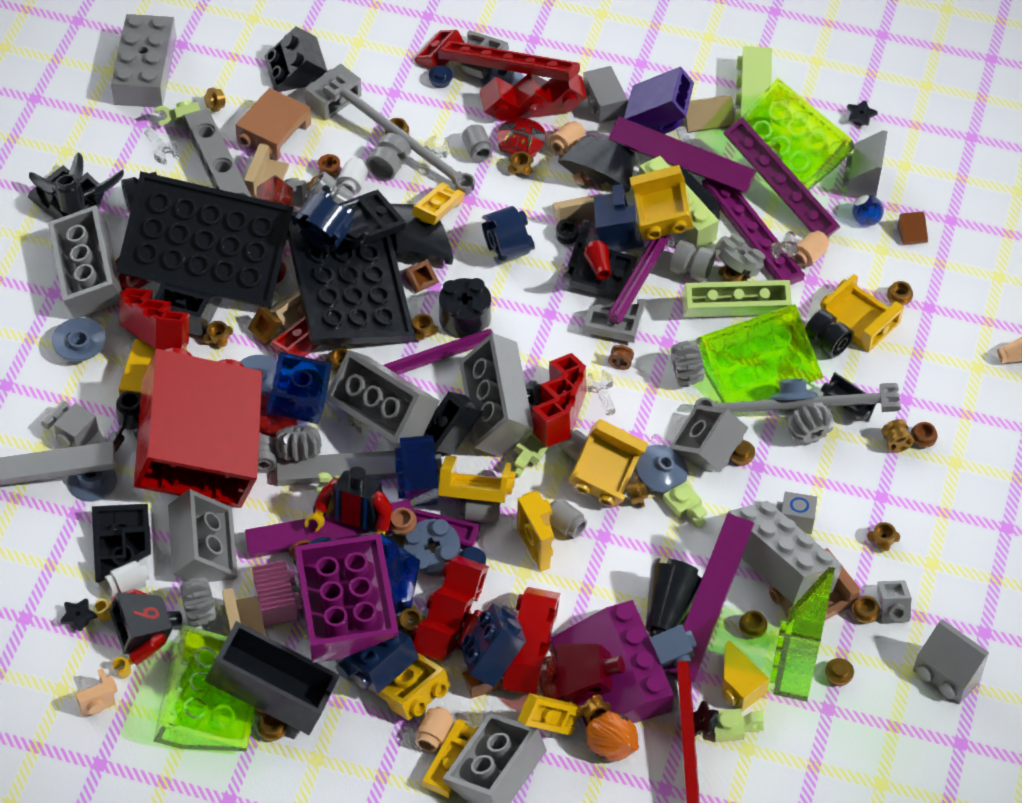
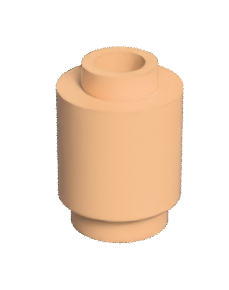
(566, 137)
(811, 248)
(434, 729)

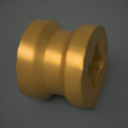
(897, 435)

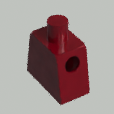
(585, 671)

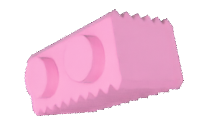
(275, 593)

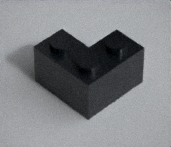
(452, 422)

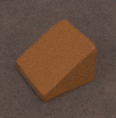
(912, 228)
(420, 276)
(477, 687)

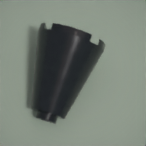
(670, 594)

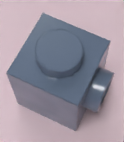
(674, 646)

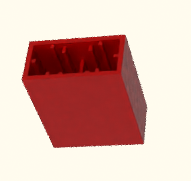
(198, 427)

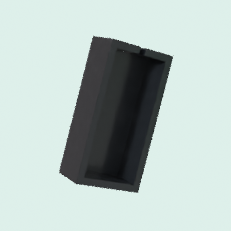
(272, 678)

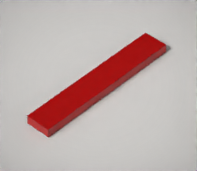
(509, 60)
(688, 732)

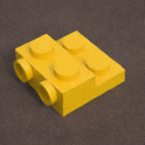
(535, 527)
(416, 688)

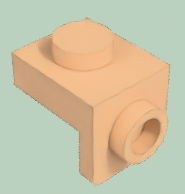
(99, 697)

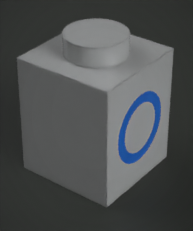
(800, 509)

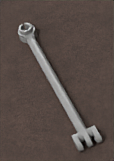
(341, 88)
(887, 397)

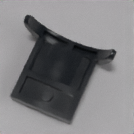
(372, 219)
(582, 277)

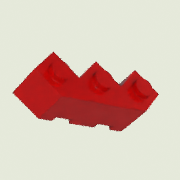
(531, 97)
(153, 320)
(560, 400)
(449, 608)
(537, 616)

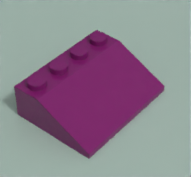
(345, 596)
(643, 687)

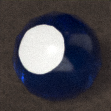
(868, 210)

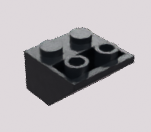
(295, 61)
(199, 305)

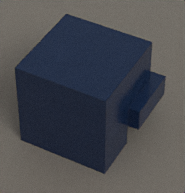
(617, 221)

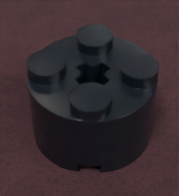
(464, 306)

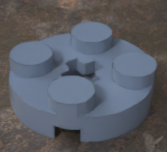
(439, 532)

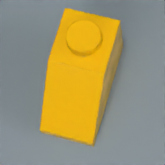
(741, 679)

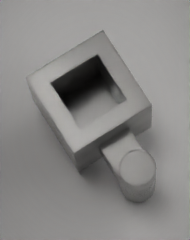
(72, 424)

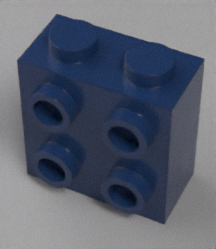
(493, 644)
(379, 664)

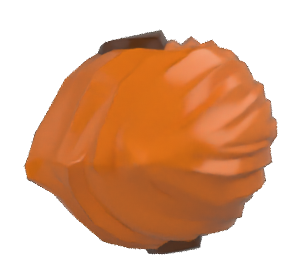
(612, 736)

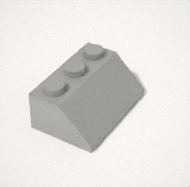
(202, 538)
(496, 761)

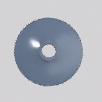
(75, 332)
(655, 475)

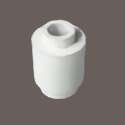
(353, 174)
(126, 578)

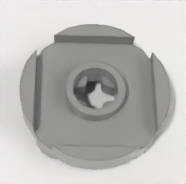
(739, 255)

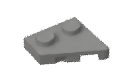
(482, 40)
(598, 322)

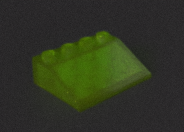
(798, 133)
(756, 354)
(800, 641)
(194, 711)

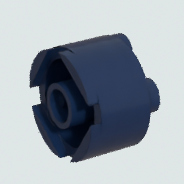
(324, 220)
(507, 234)

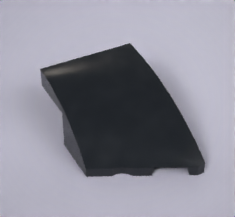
(600, 161)
(50, 204)
(421, 238)
(119, 536)

